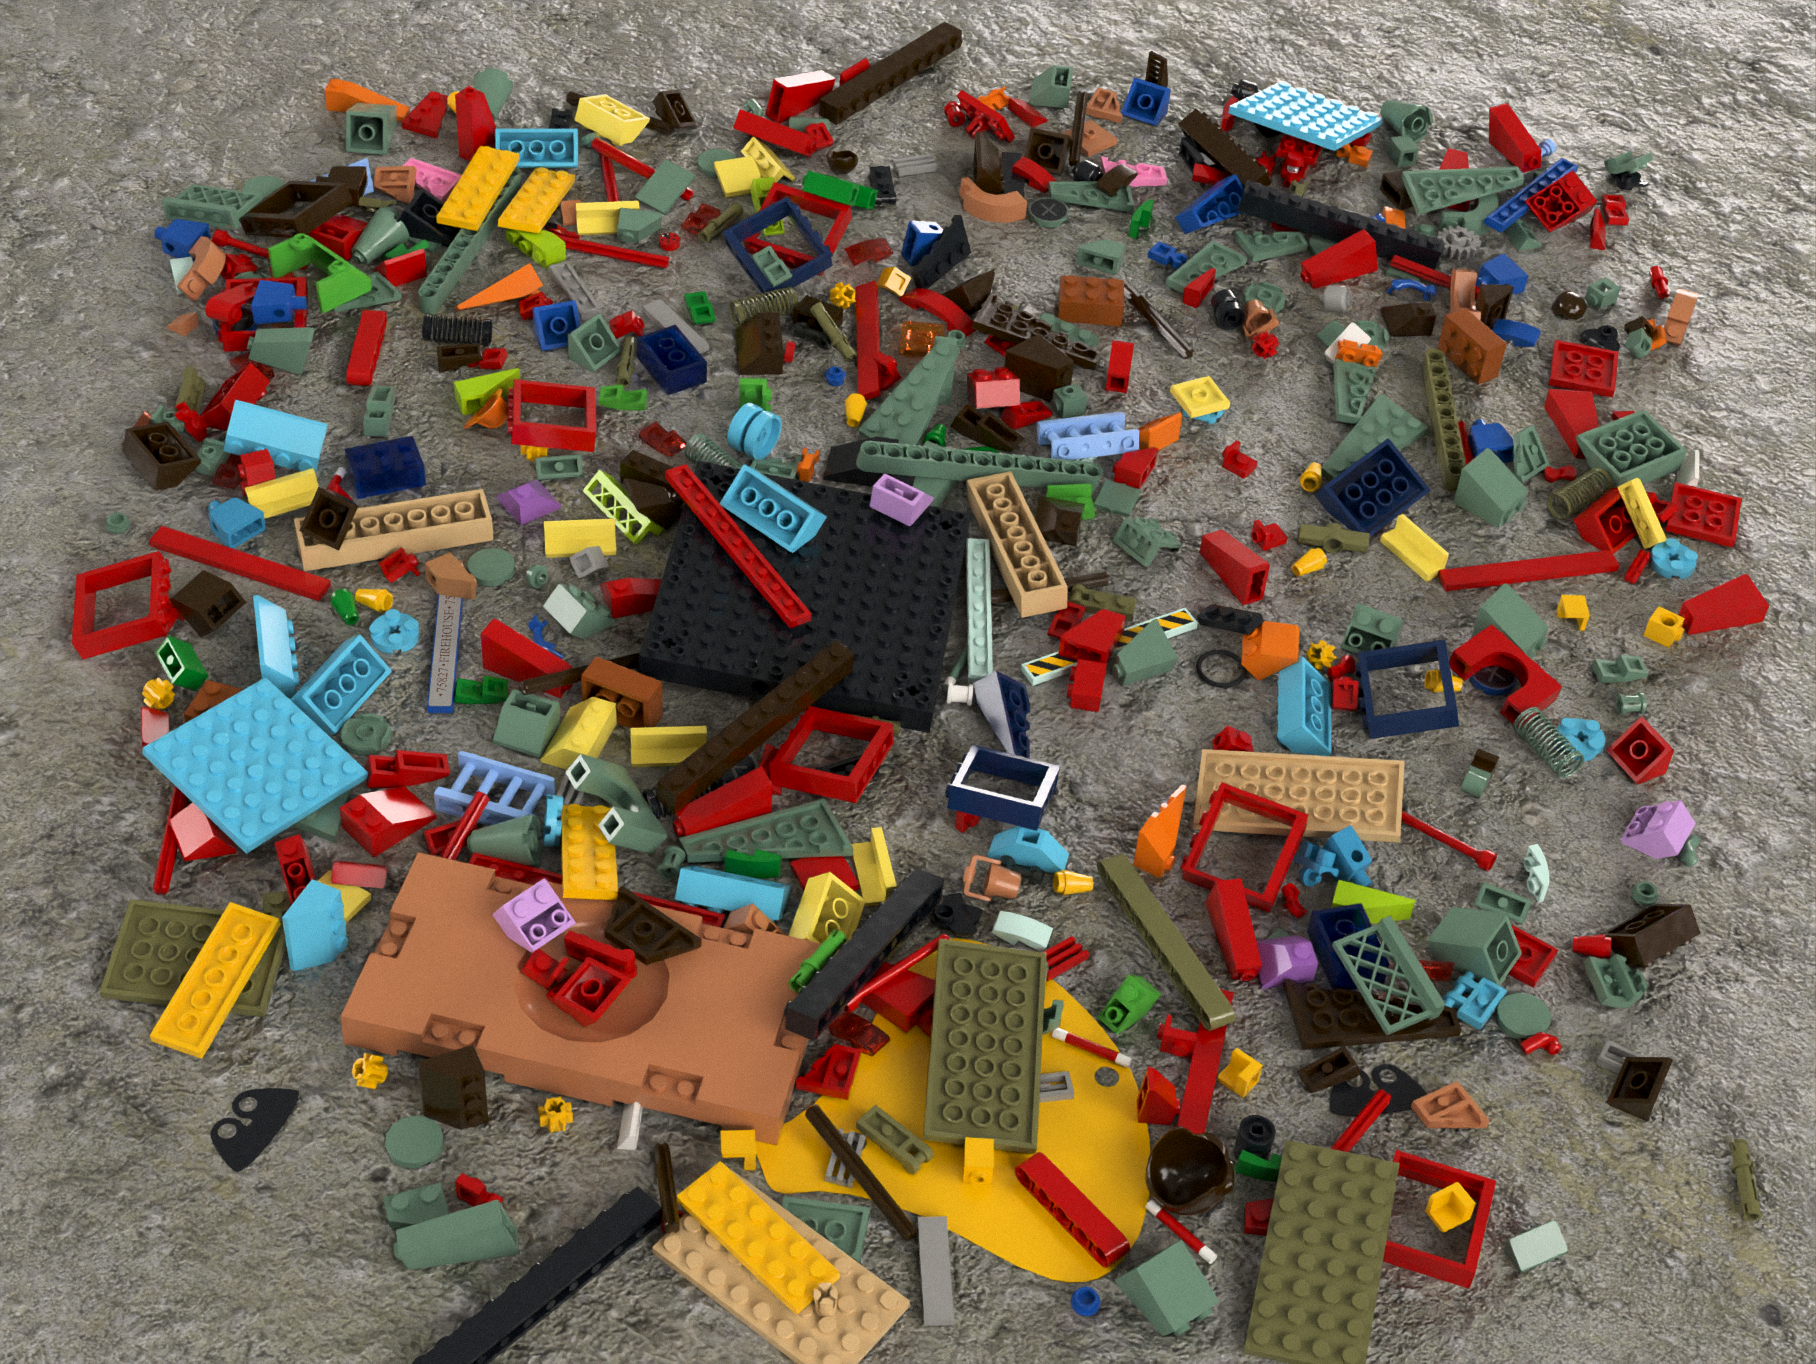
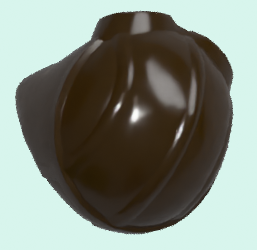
(1189, 1172)

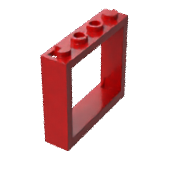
(809, 202)
(239, 340)
(546, 434)
(130, 633)
(824, 783)
(1260, 806)
(1442, 1177)

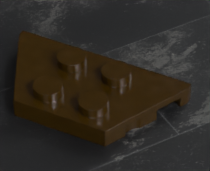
(647, 930)

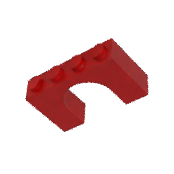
(1495, 649)

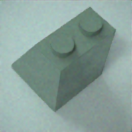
(370, 128)
(1490, 490)
(1514, 619)
(1476, 943)
(1169, 1290)

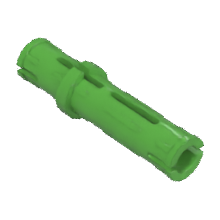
(817, 960)

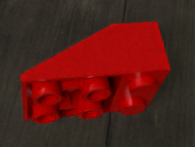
(1562, 202)
(339, 234)

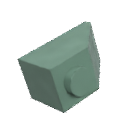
(637, 224)
(1102, 255)

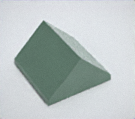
(592, 344)

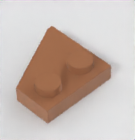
(396, 182)
(1449, 1109)

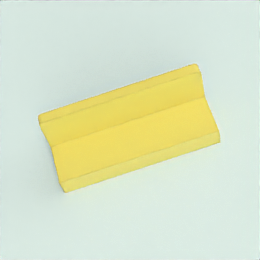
(766, 160)
(600, 217)
(283, 493)
(1641, 513)
(573, 536)
(1415, 548)
(665, 745)
(874, 869)

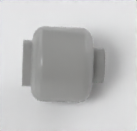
(1336, 298)

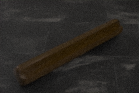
(666, 1188)

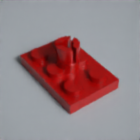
(983, 118)

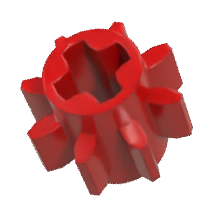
(1265, 345)

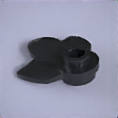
(1627, 181)
(1603, 338)
(956, 915)

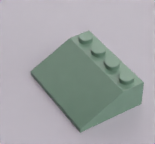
(1631, 449)

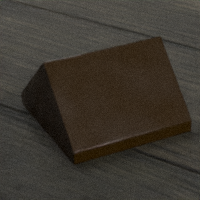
(1493, 302)
(1639, 1085)

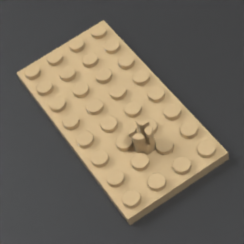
(1327, 788)
(833, 1329)

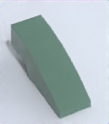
(379, 411)

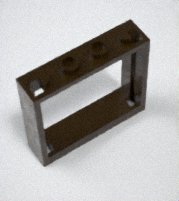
(266, 219)

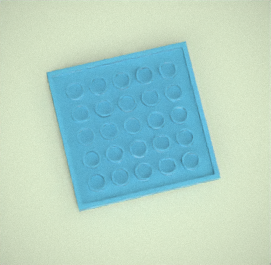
(1306, 115)
(255, 764)

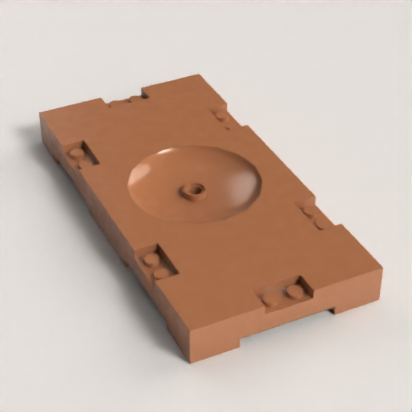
(681, 1039)

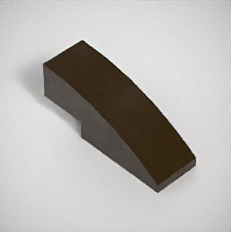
(986, 429)

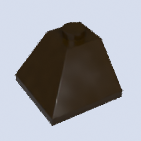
(673, 109)
(1048, 149)
(972, 293)
(1409, 319)
(655, 502)
(329, 517)
(1059, 519)

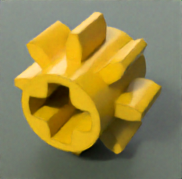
(842, 295)
(533, 452)
(1320, 655)
(158, 693)
(370, 1071)
(555, 1114)

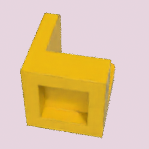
(893, 280)
(1574, 607)
(1241, 1073)
(739, 1144)
(1450, 1207)

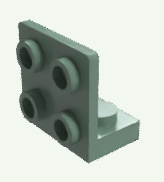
(1144, 538)

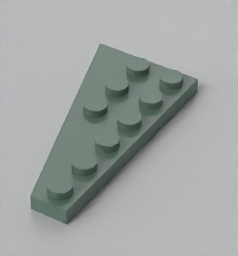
(913, 402)
(1381, 421)
(791, 833)

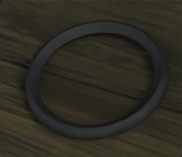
(1217, 684)

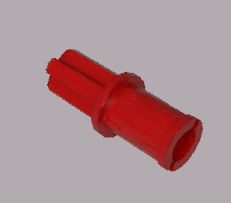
(1659, 282)

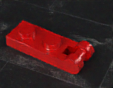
(581, 946)

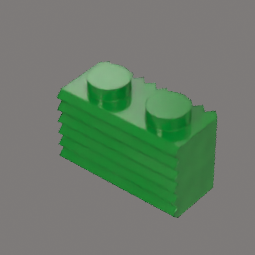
(181, 664)

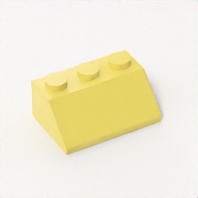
(610, 119)
(581, 732)
(826, 907)

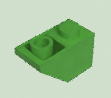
(1129, 1003)

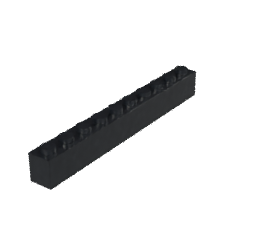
(1337, 224)
(863, 954)
(549, 1283)

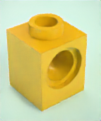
(1664, 627)
(978, 1160)

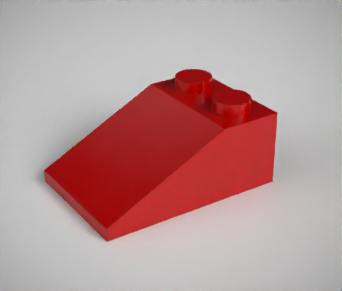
(384, 818)

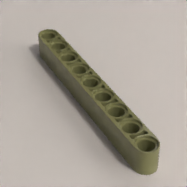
(1443, 418)
(1166, 942)

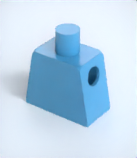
(235, 521)
(1350, 857)

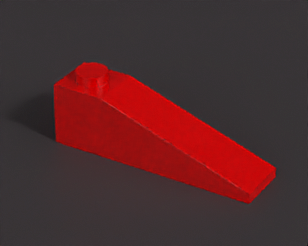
(630, 595)

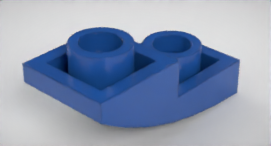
(1518, 332)

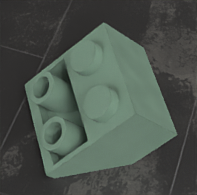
(1052, 87)
(578, 611)
(1371, 630)
(527, 723)

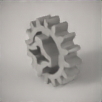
(1459, 242)

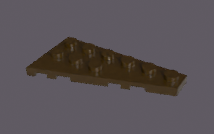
(1017, 326)
(1344, 1018)

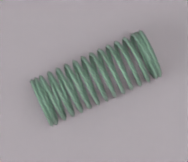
(706, 445)
(1565, 760)

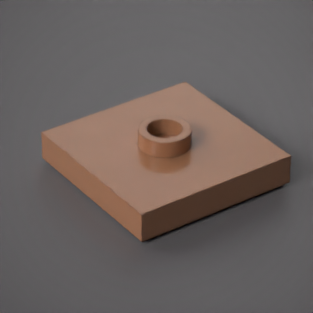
(1094, 138)

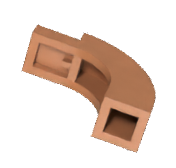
(992, 207)
(205, 270)
(1463, 291)
(1680, 315)

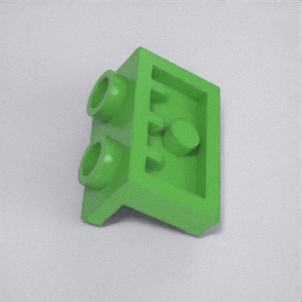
(756, 392)
(1076, 493)

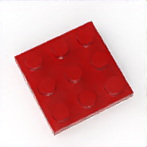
(1583, 368)
(1704, 515)

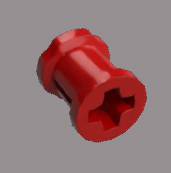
(960, 117)

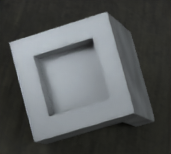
(588, 561)

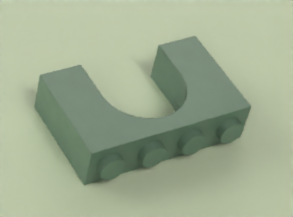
(630, 819)

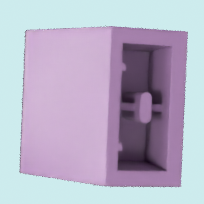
(898, 500)
(1659, 829)
(534, 917)

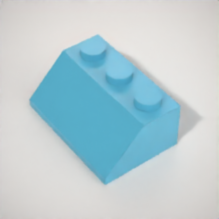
(315, 927)

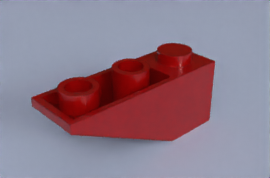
(295, 865)

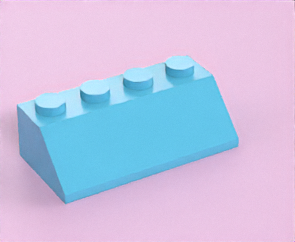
(541, 147)
(290, 439)
(772, 509)
(276, 646)
(341, 684)
(1304, 710)
(731, 891)

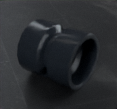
(1227, 309)
(1255, 1136)

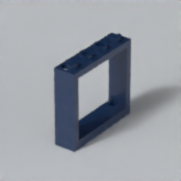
(762, 220)
(1414, 720)
(996, 805)

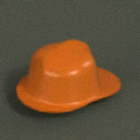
(492, 414)

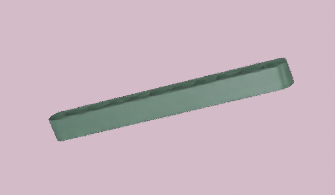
(463, 251)
(968, 464)

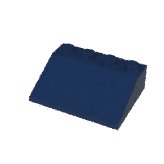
(1373, 490)

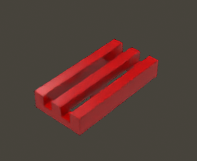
(1061, 951)

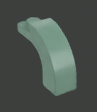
(1473, 219)

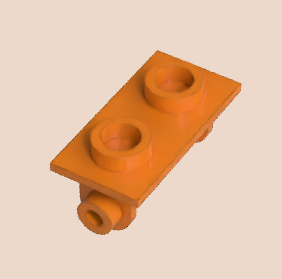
(995, 98)
(1366, 354)

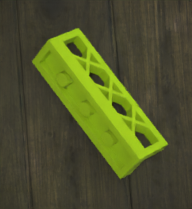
(621, 497)

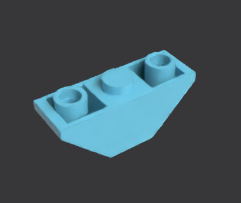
(1030, 848)

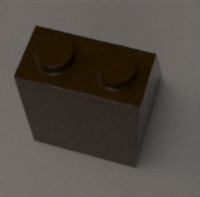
(1039, 367)

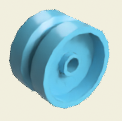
(754, 431)

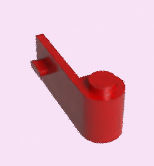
(227, 305)

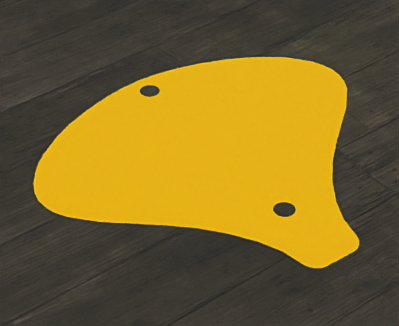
(1087, 1138)

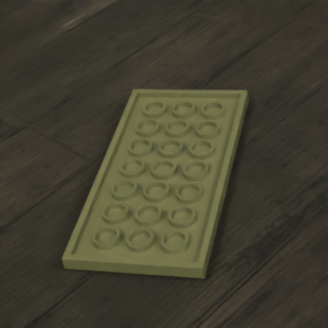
(985, 1046)
(1322, 1257)

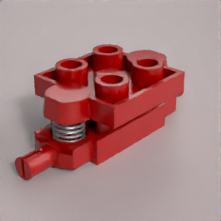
(1298, 157)

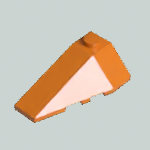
(342, 95)
(513, 287)
(1159, 836)

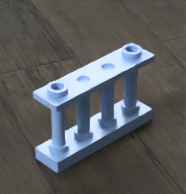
(1087, 436)
(455, 803)

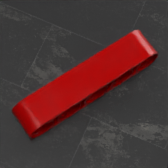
(366, 348)
(1072, 1209)

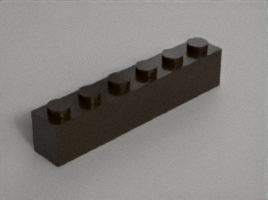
(1222, 149)

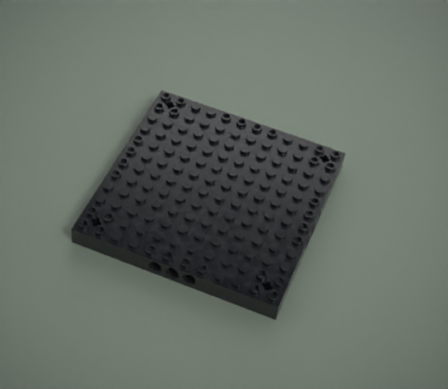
(862, 577)

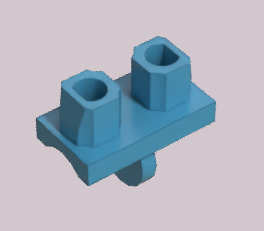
(1314, 867)

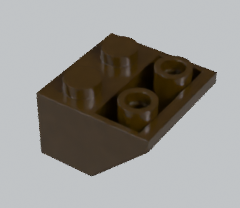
(207, 602)

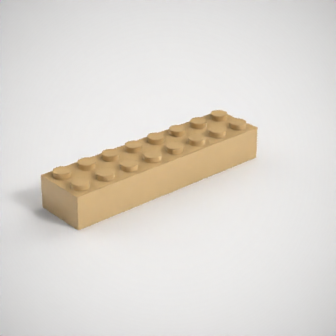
(410, 524)
(1017, 544)

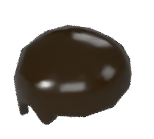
(842, 161)
(1569, 305)

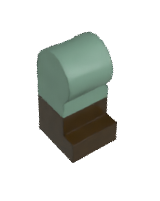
(1639, 338)
(1480, 773)

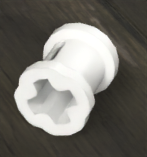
(959, 693)

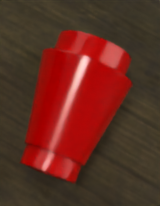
(1593, 946)

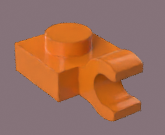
(1357, 155)
(1658, 335)
(806, 468)

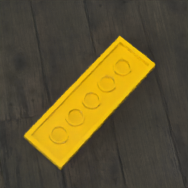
(478, 188)
(536, 200)
(587, 856)
(215, 980)
(757, 1236)

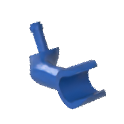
(1399, 284)
(536, 626)

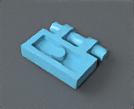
(1481, 1002)

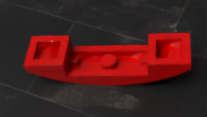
(940, 307)

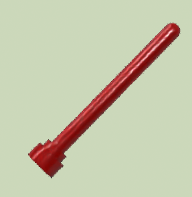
(222, 238)
(1484, 858)
(894, 971)

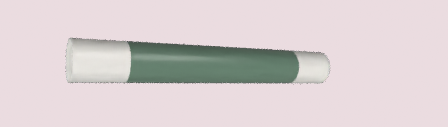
(957, 669)

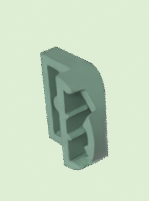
(1627, 163)
(1615, 981)

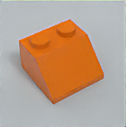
(1270, 648)

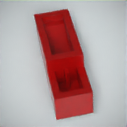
(405, 769)

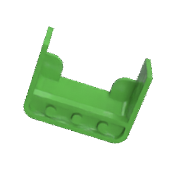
(344, 279)

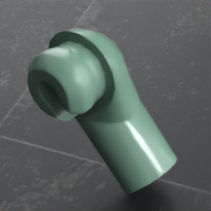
(752, 105)
(1687, 852)

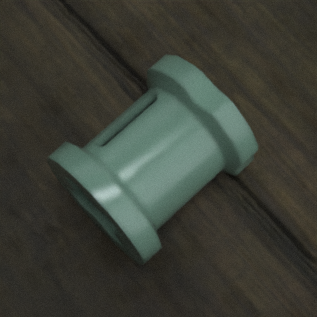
(1639, 703)
(672, 863)

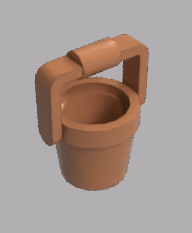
(1258, 319)
(998, 880)

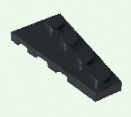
(944, 254)

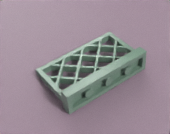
(210, 205)
(1409, 971)

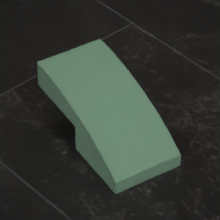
(771, 266)
(1624, 669)

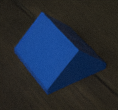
(1146, 102)
(554, 323)

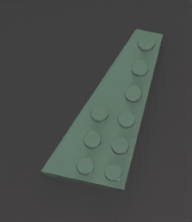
(1443, 188)

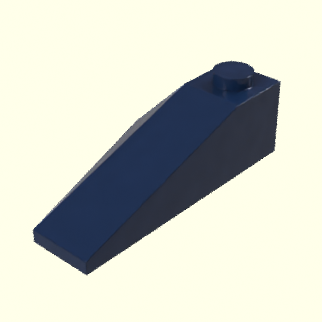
(1005, 708)

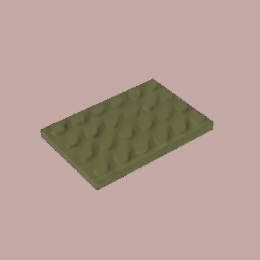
(159, 948)

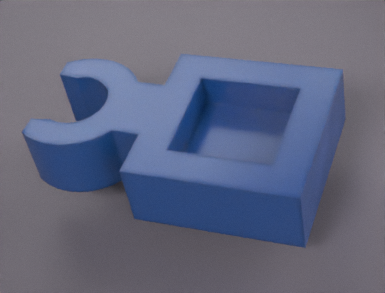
(1166, 254)

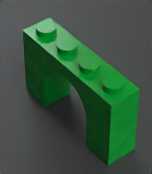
(839, 190)

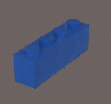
(1213, 206)

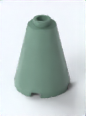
(495, 87)
(1407, 118)
(379, 237)
(510, 840)

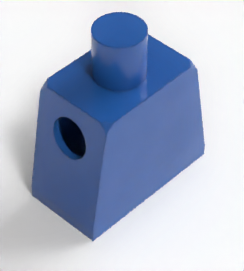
(181, 237)
(919, 240)
(1502, 271)
(275, 302)
(1492, 437)

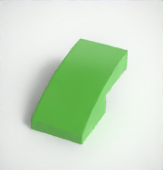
(618, 398)

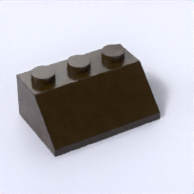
(987, 166)
(760, 345)
(160, 454)
(644, 469)
(1653, 933)
(454, 1088)

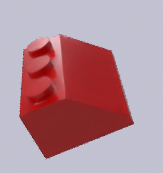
(245, 385)
(1606, 522)

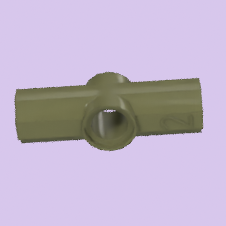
(1333, 538)

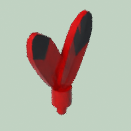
(558, 230)

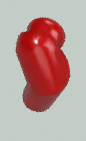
(1542, 1041)

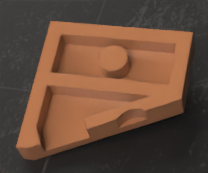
(1104, 105)

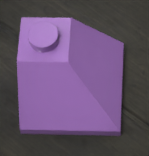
(528, 501)
(1286, 959)

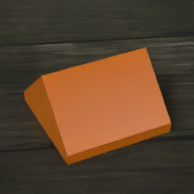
(1160, 432)

